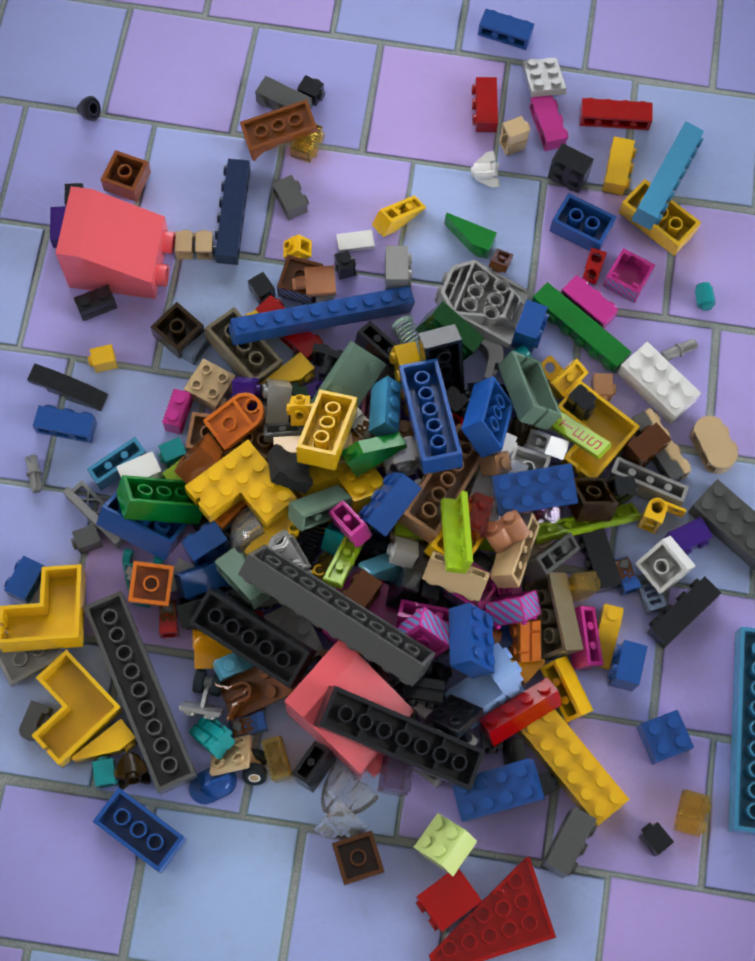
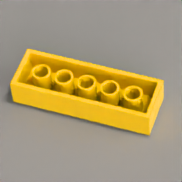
(573, 766)

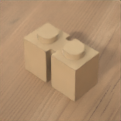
(514, 135)
(185, 244)

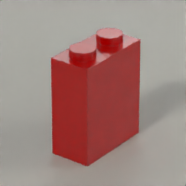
(447, 900)

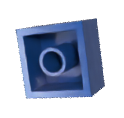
(530, 326)
(205, 544)
(627, 665)
(665, 737)

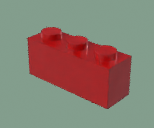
(485, 104)

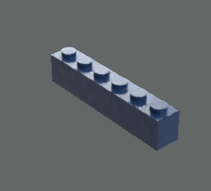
(232, 211)

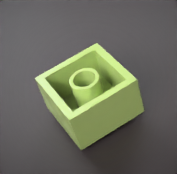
(445, 844)

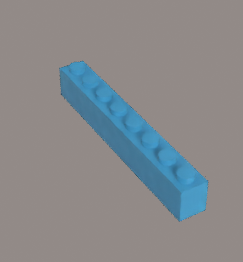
(667, 176)

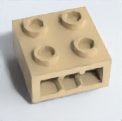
(210, 385)

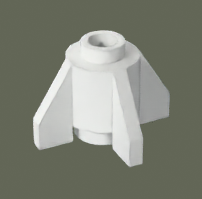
(485, 170)

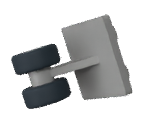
(204, 683)

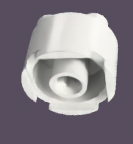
(404, 461)

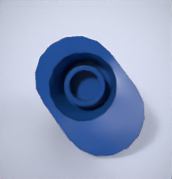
(212, 788)

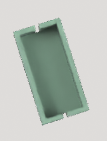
(529, 390)

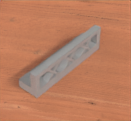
(85, 509)

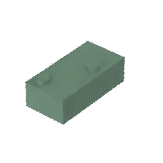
(353, 373)

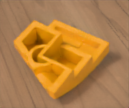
(206, 650)

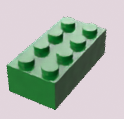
(156, 500)

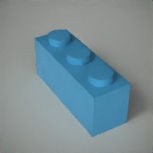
(385, 407)
(105, 470)

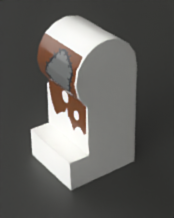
(361, 425)

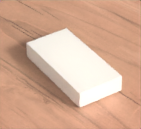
(355, 241)

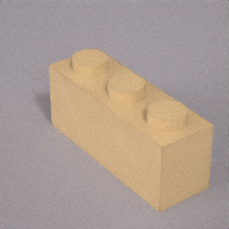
(469, 584)

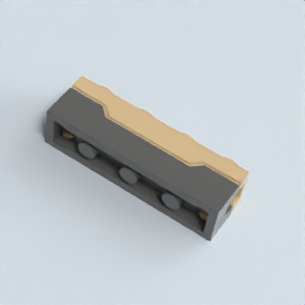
(668, 461)

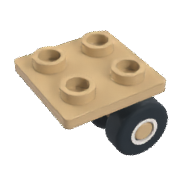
(243, 758)

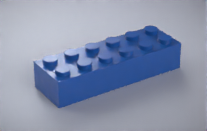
(430, 416)

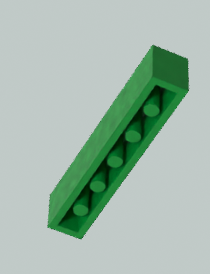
(582, 329)

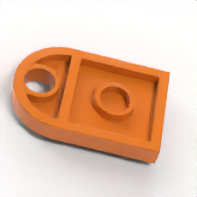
(234, 420)

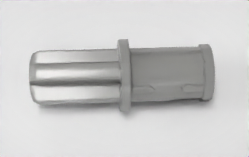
(679, 349)
(34, 473)

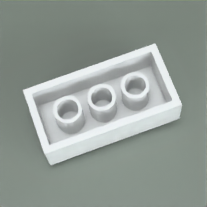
(659, 382)

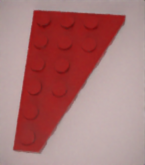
(503, 922)

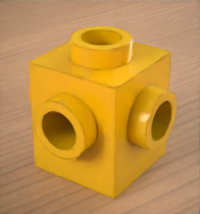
(298, 247)
(299, 409)

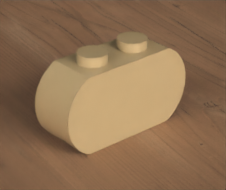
(714, 444)

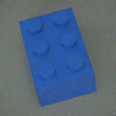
(582, 223)
(389, 503)
(471, 640)

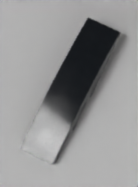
(68, 387)

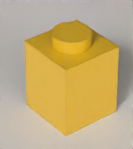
(102, 358)

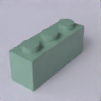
(314, 508)
(229, 567)

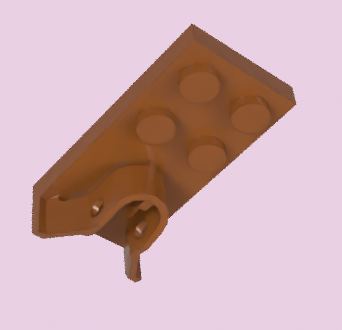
(278, 127)
(251, 692)

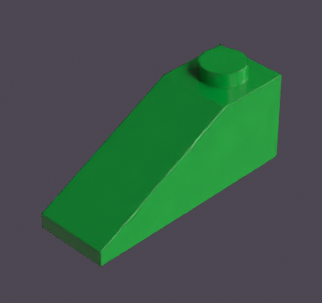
(472, 236)
(370, 452)

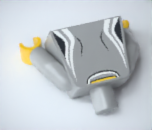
(287, 546)

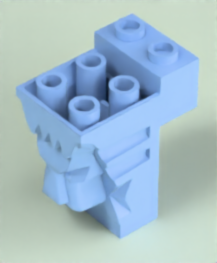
(492, 689)

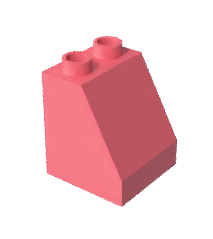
(113, 245)
(352, 673)

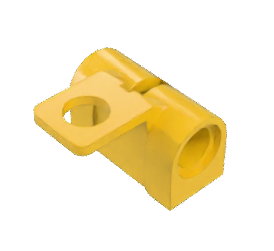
(564, 380)
(655, 513)

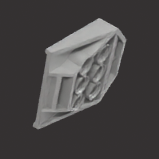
(484, 300)

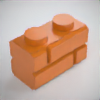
(526, 641)

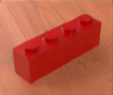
(616, 114)
(297, 342)
(520, 711)

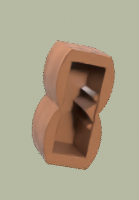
(506, 531)

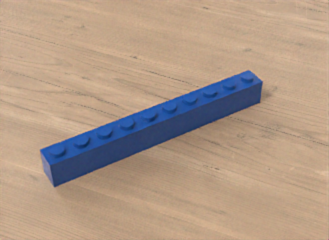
(321, 315)

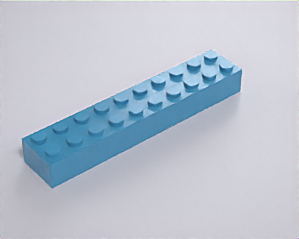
(743, 736)

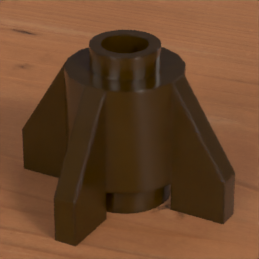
(520, 430)
(131, 770)

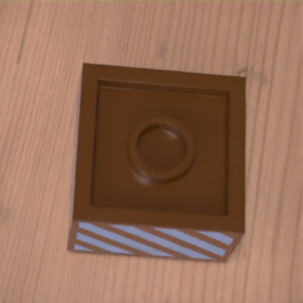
(293, 268)

